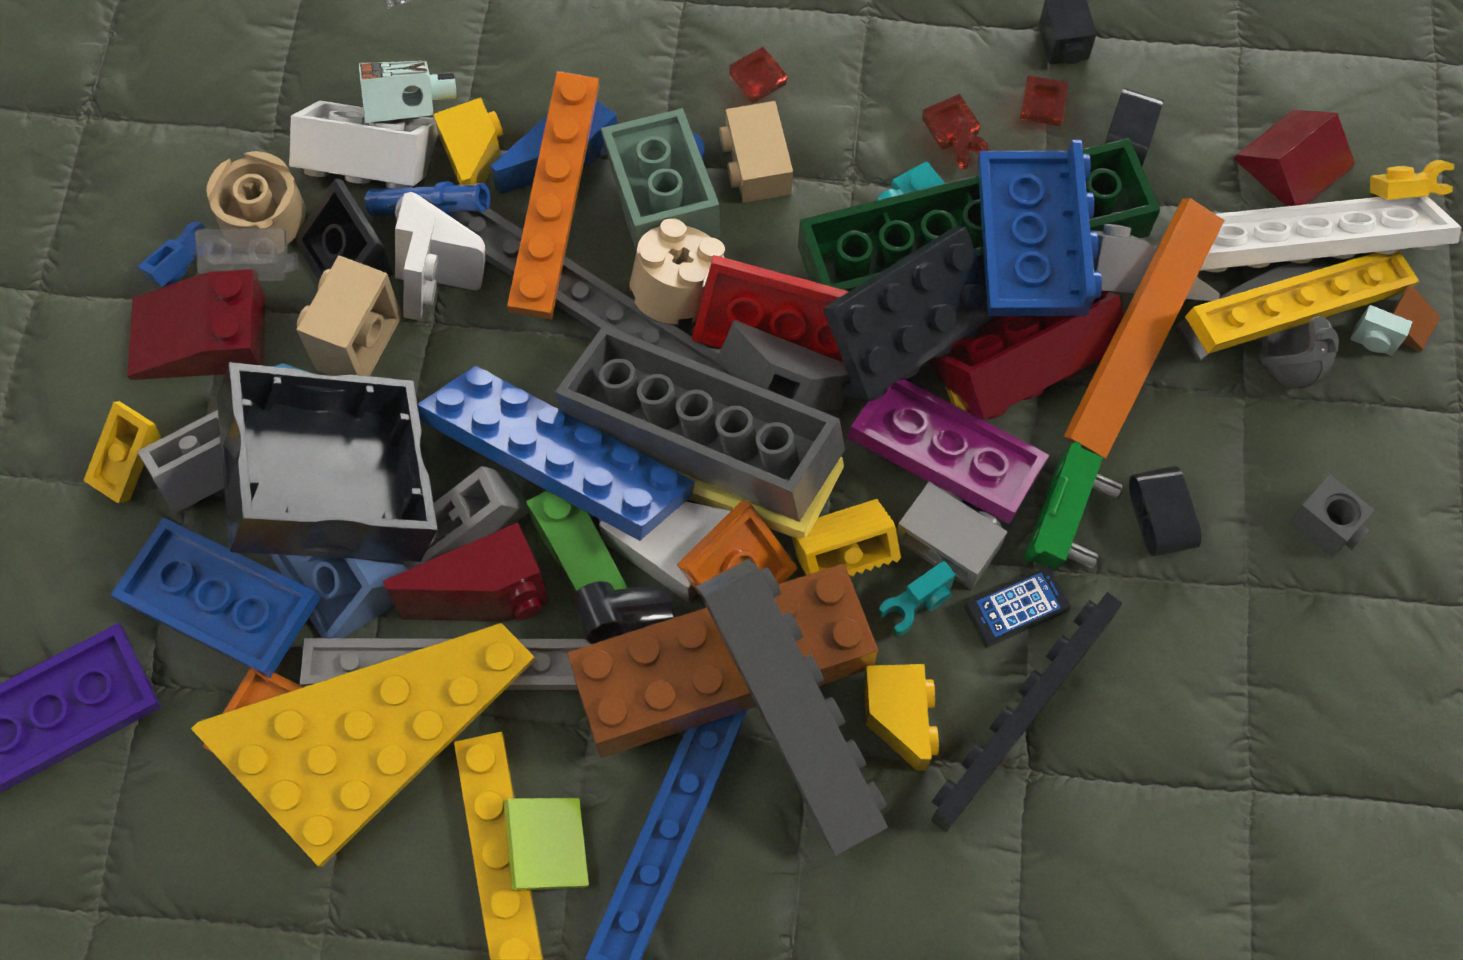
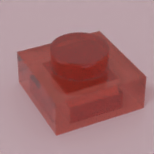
(758, 74)
(1044, 100)

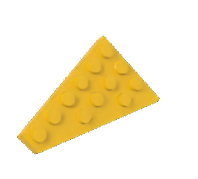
(351, 743)

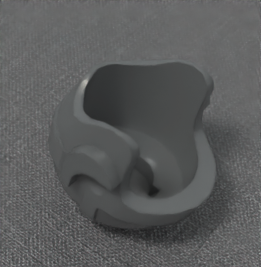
(1300, 354)

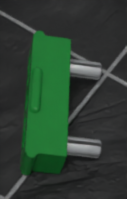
(1063, 509)

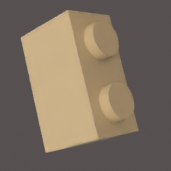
(757, 152)

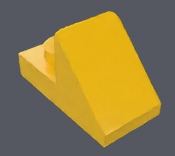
(115, 461)

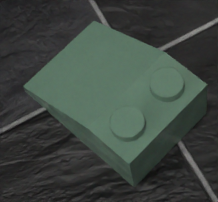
(660, 174)

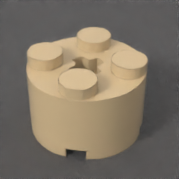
(256, 194)
(672, 271)

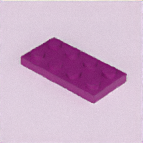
(949, 448)

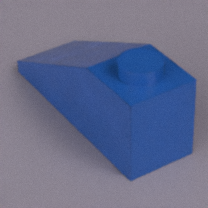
(519, 163)

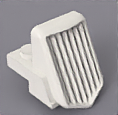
(433, 251)

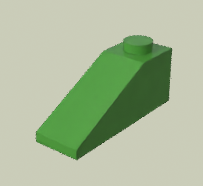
(573, 542)

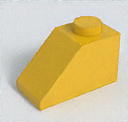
(469, 140)

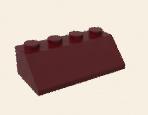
(1024, 355)

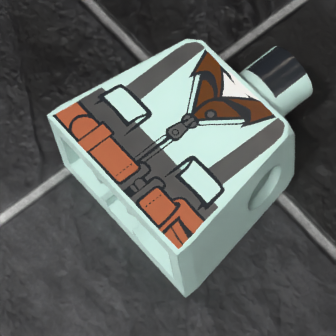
(385, 95)

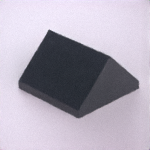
(342, 230)

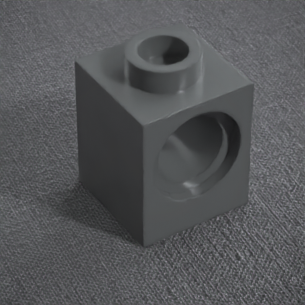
(1340, 501)

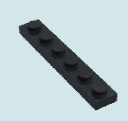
(1012, 724)

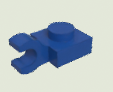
(170, 259)

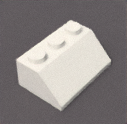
(338, 141)

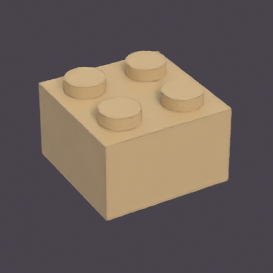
(349, 319)

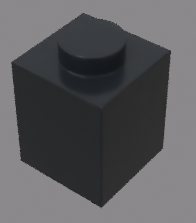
(1067, 31)

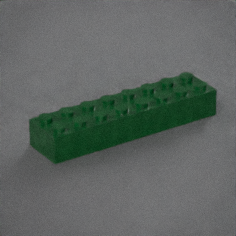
(865, 239)

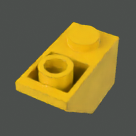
(898, 711)

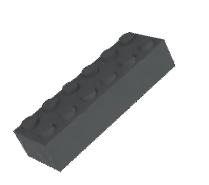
(703, 421)

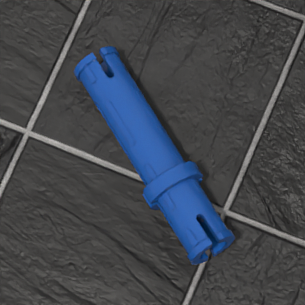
(444, 196)

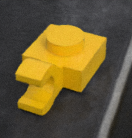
(1404, 183)

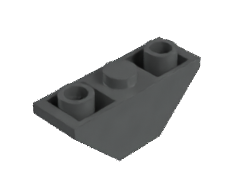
(783, 367)

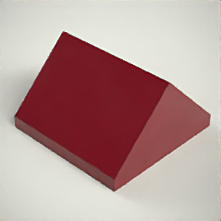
(1299, 156)

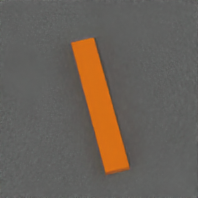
(1144, 328)

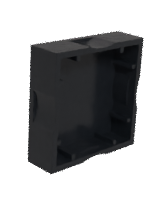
(323, 465)

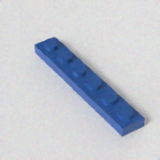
(665, 840)

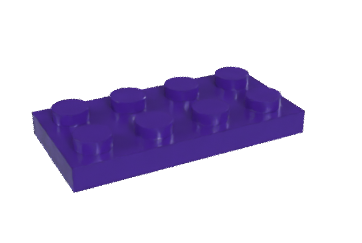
(71, 703)

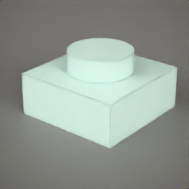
(1381, 330)

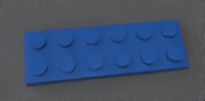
(557, 452)

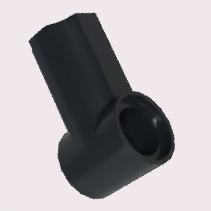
(613, 612)

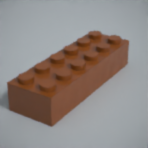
(684, 676)

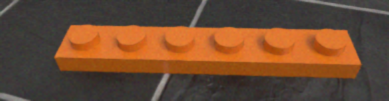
(553, 196)

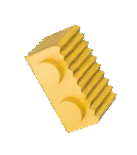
(853, 536)

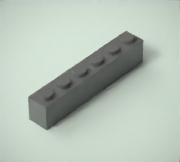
(793, 706)

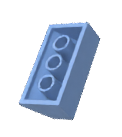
(348, 588)

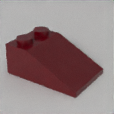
(198, 326)
(475, 582)

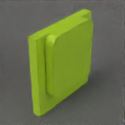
(545, 843)

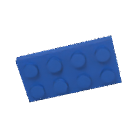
(216, 597)

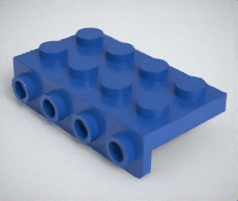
(1038, 232)

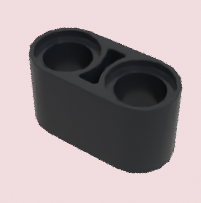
(1135, 119)
(1165, 511)

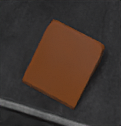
(1423, 317)

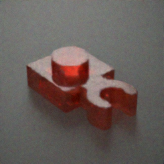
(956, 126)

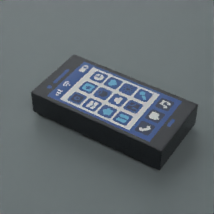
(1017, 606)

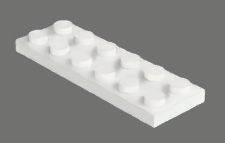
(1329, 230)

